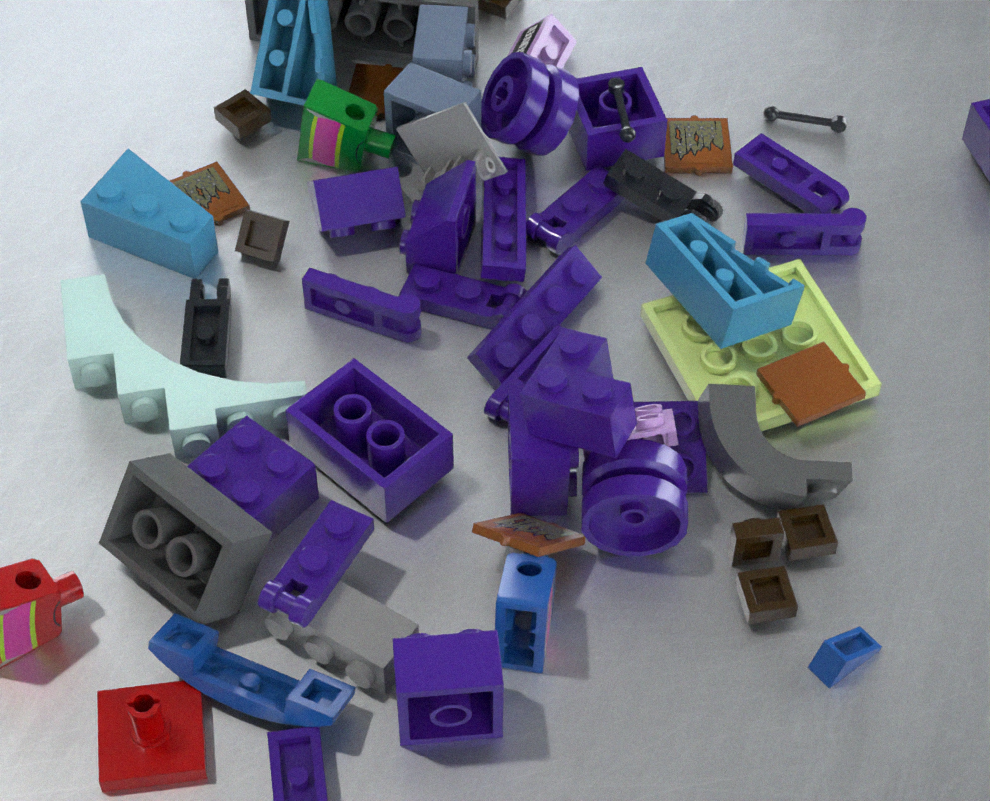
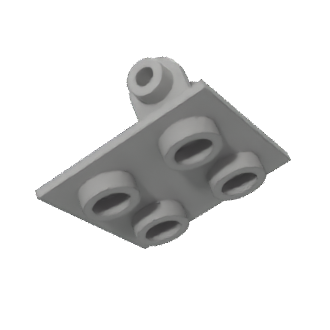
(448, 140)

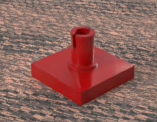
(150, 736)

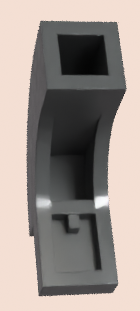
(751, 463)

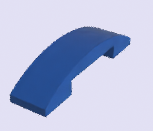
(244, 685)

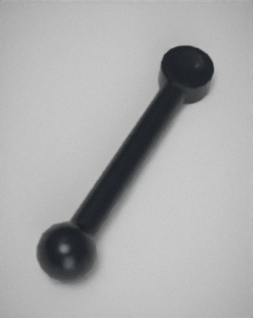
(616, 87)
(837, 123)

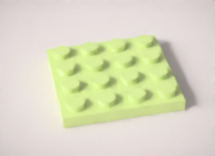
(700, 362)

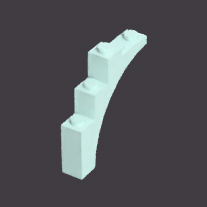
(153, 387)

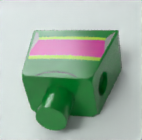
(340, 129)

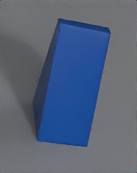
(843, 655)

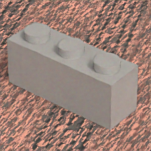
(350, 634)

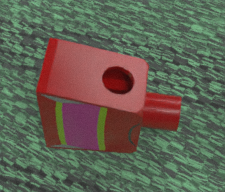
(32, 607)

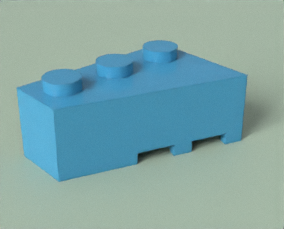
(294, 50)
(149, 217)
(719, 284)

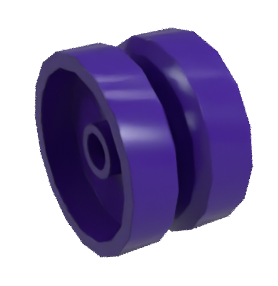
(529, 104)
(635, 500)

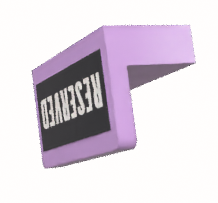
(546, 41)

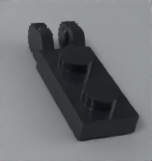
(658, 191)
(207, 329)

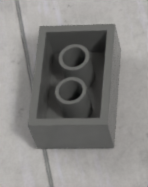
(184, 538)

